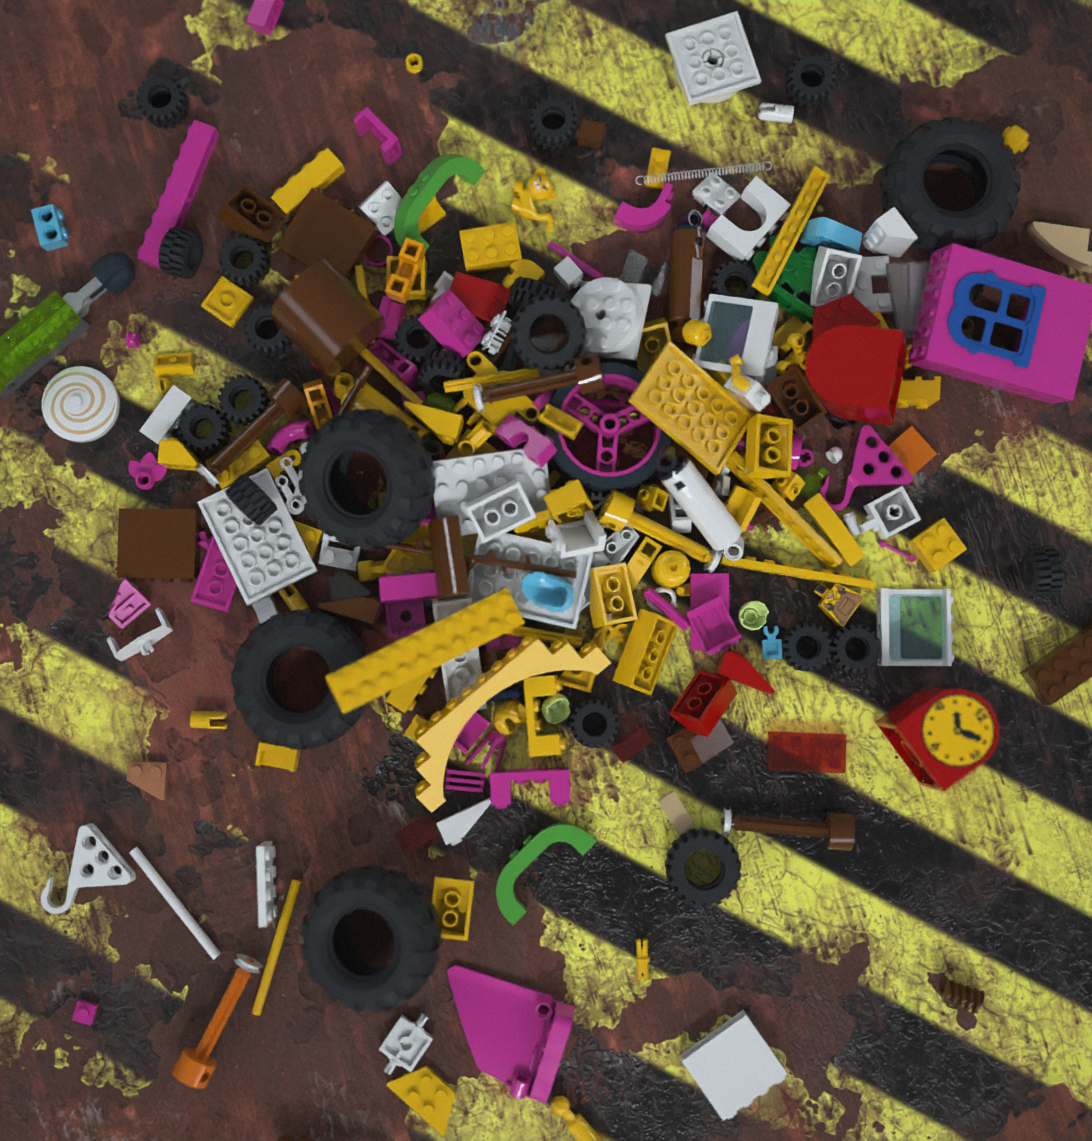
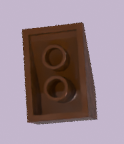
(252, 214)
(795, 399)
(357, 611)
(696, 749)

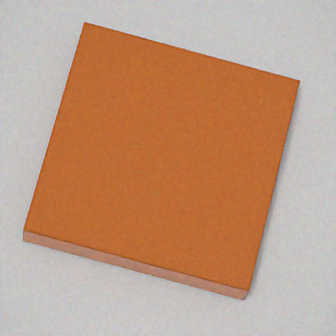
(912, 450)

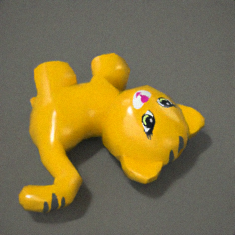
(539, 189)

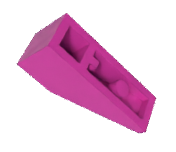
(396, 363)

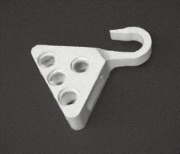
(104, 870)

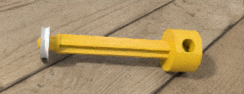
(618, 512)

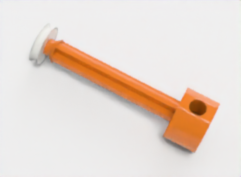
(196, 1064)

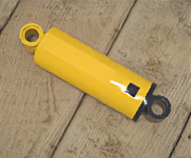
(372, 399)

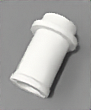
(851, 523)

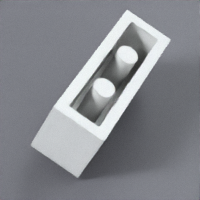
(167, 415)

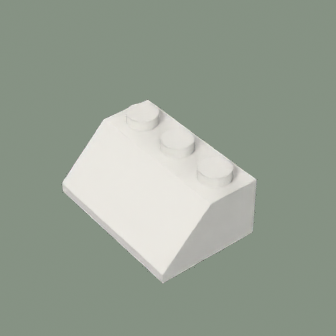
(889, 235)
(500, 511)

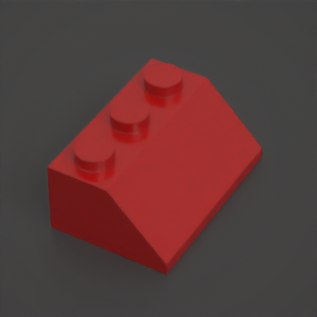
(703, 702)

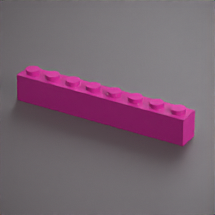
(179, 189)

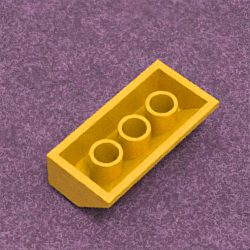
(645, 651)

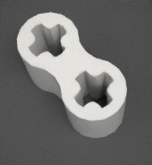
(265, 608)

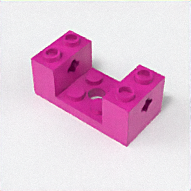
(501, 784)

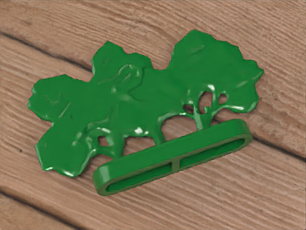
(799, 275)

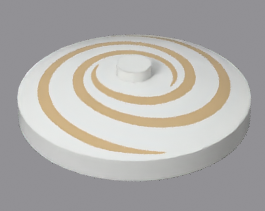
(80, 404)

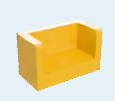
(277, 756)

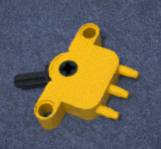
(498, 410)

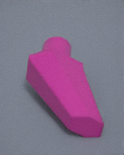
(204, 543)

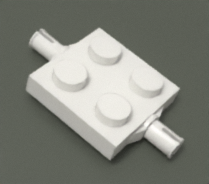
(406, 1043)

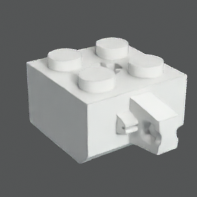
(882, 521)

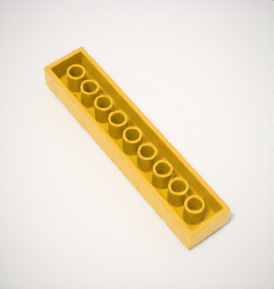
(424, 650)

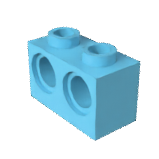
(46, 229)

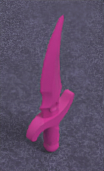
(608, 404)

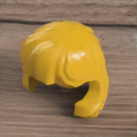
(508, 715)

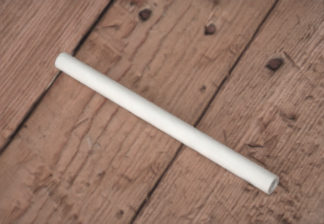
(175, 903)

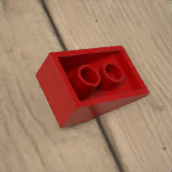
(480, 296)
(740, 670)

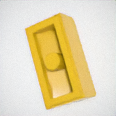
(174, 364)

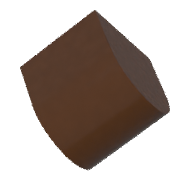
(327, 317)

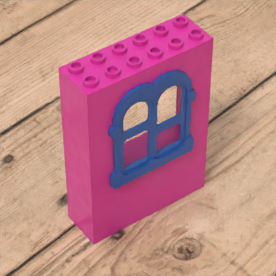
(1049, 334)

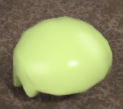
(753, 615)
(555, 708)

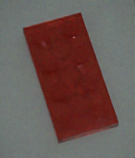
(806, 752)

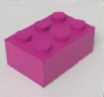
(452, 324)

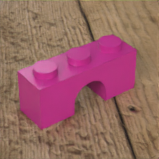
(516, 431)

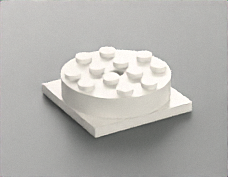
(717, 41)
(612, 317)

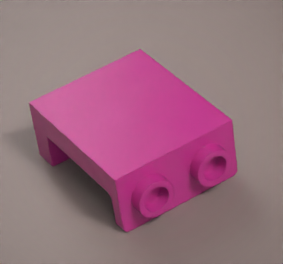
(367, 121)

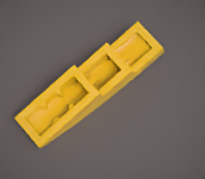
(834, 530)

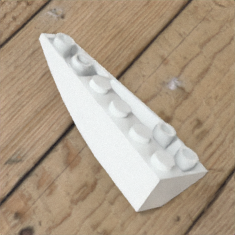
(616, 548)

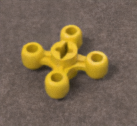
(797, 356)

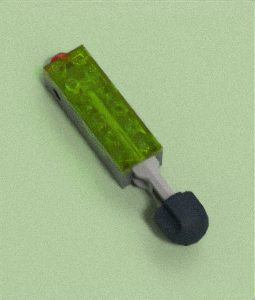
(57, 322)

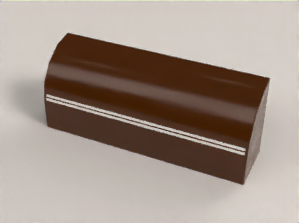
(448, 558)

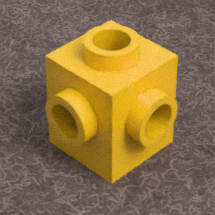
(788, 486)
(652, 497)

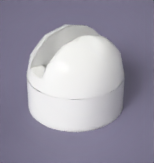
(834, 454)

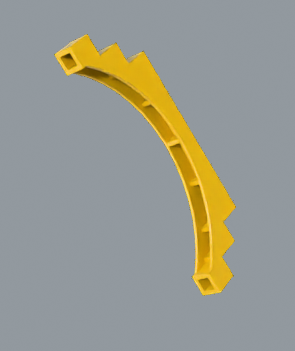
(524, 661)

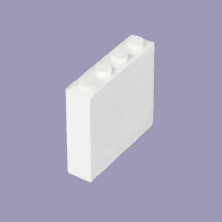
(733, 1065)

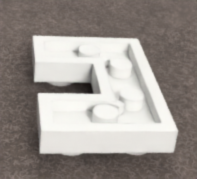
(862, 289)

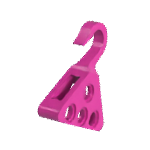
(881, 470)

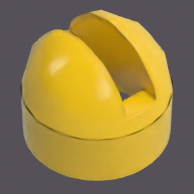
(167, 385)

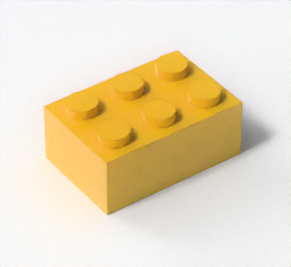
(490, 247)

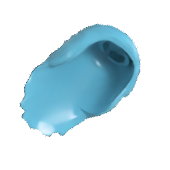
(548, 591)

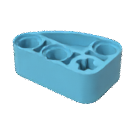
(831, 234)

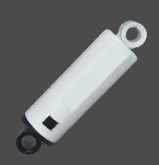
(700, 503)

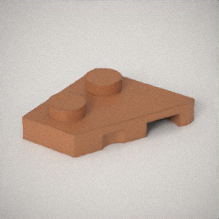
(149, 777)

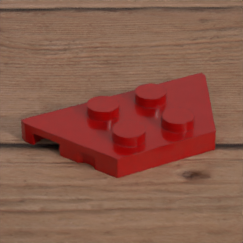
(842, 311)

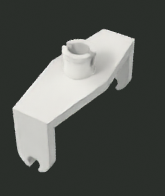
(144, 642)

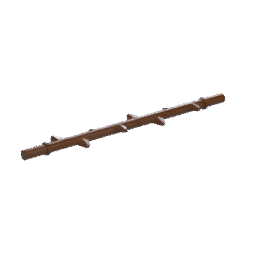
(490, 559)

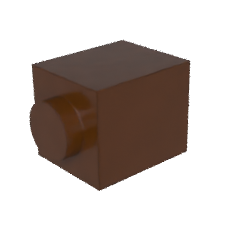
(590, 133)

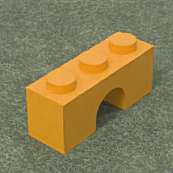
(408, 267)

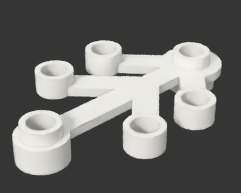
(296, 496)

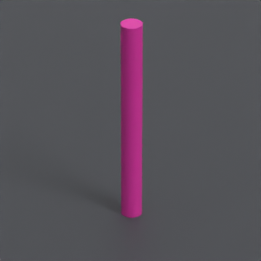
(583, 266)

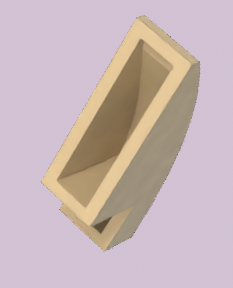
(1063, 243)

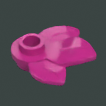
(148, 468)

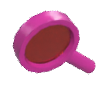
(378, 252)

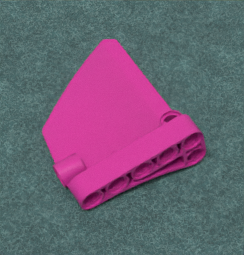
(511, 1030)

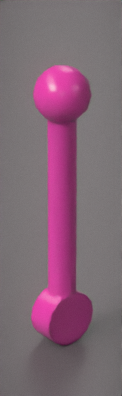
(911, 558)

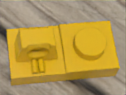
(658, 165)

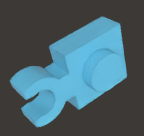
(771, 647)

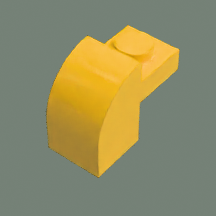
(523, 269)

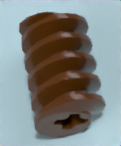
(961, 995)

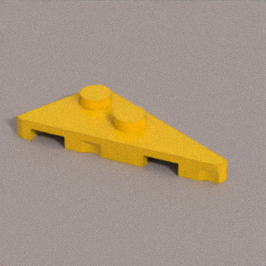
(584, 679)

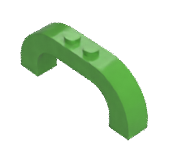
(425, 189)
(520, 859)

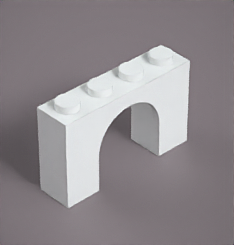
(741, 243)

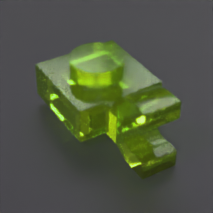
(812, 483)

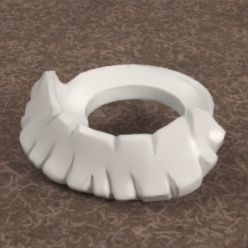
(660, 590)

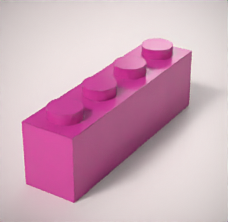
(408, 587)

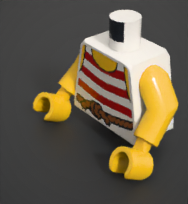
(746, 389)

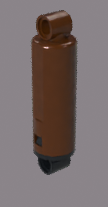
(686, 272)

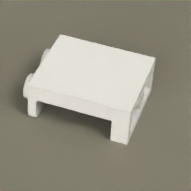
(577, 536)

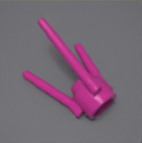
(495, 741)

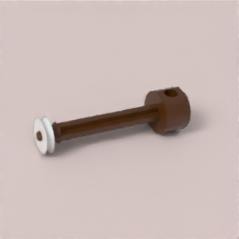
(587, 374)
(285, 401)
(836, 830)

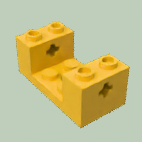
(547, 743)

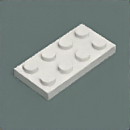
(265, 884)

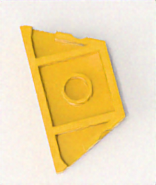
(426, 1096)

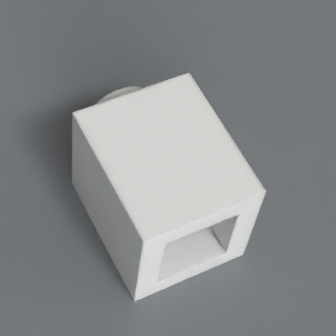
(568, 273)

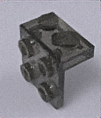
(641, 270)

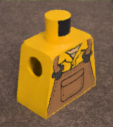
(838, 602)

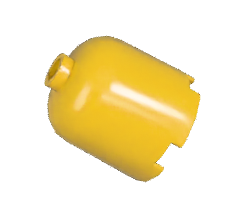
(670, 569)

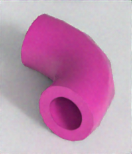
(289, 433)

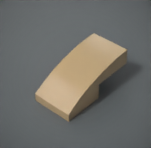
(676, 812)

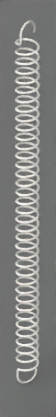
(705, 172)

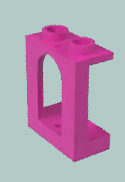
(732, 633)

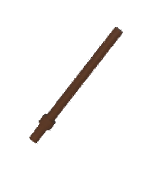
(359, 382)

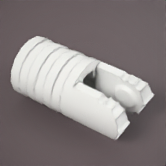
(776, 112)

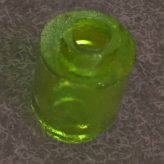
(440, 402)

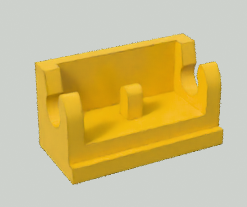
(560, 421)

